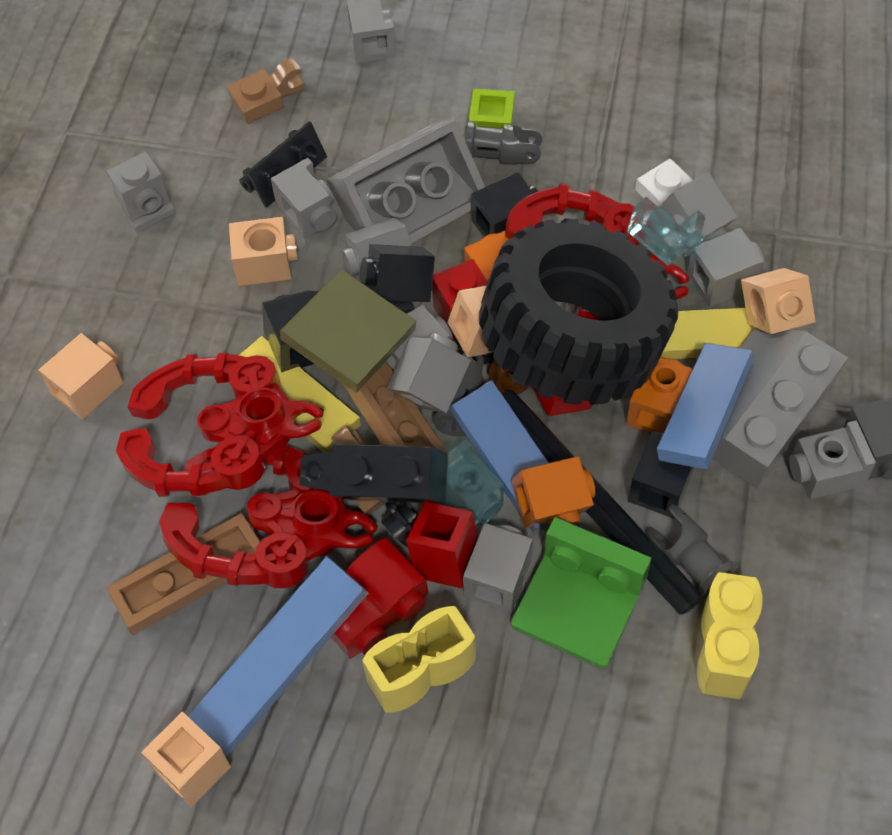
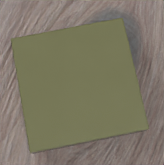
(348, 330)

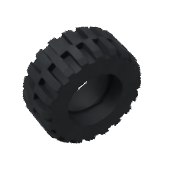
(564, 351)

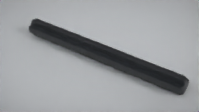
(612, 517)

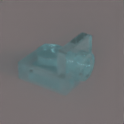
(661, 234)

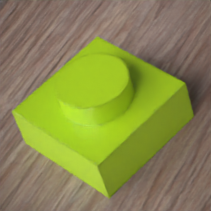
(492, 107)

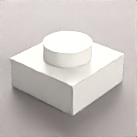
(661, 182)

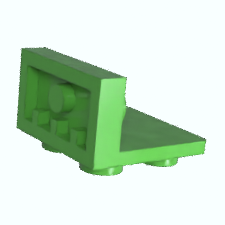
(582, 593)

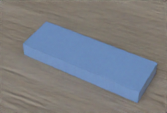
(705, 406)
(497, 435)

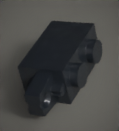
(378, 473)

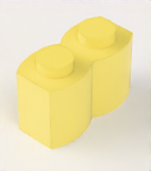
(729, 635)
(429, 655)

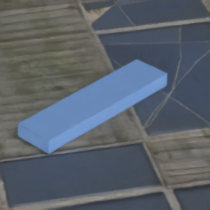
(277, 655)

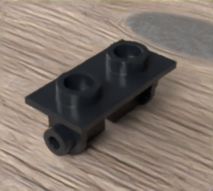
(297, 147)

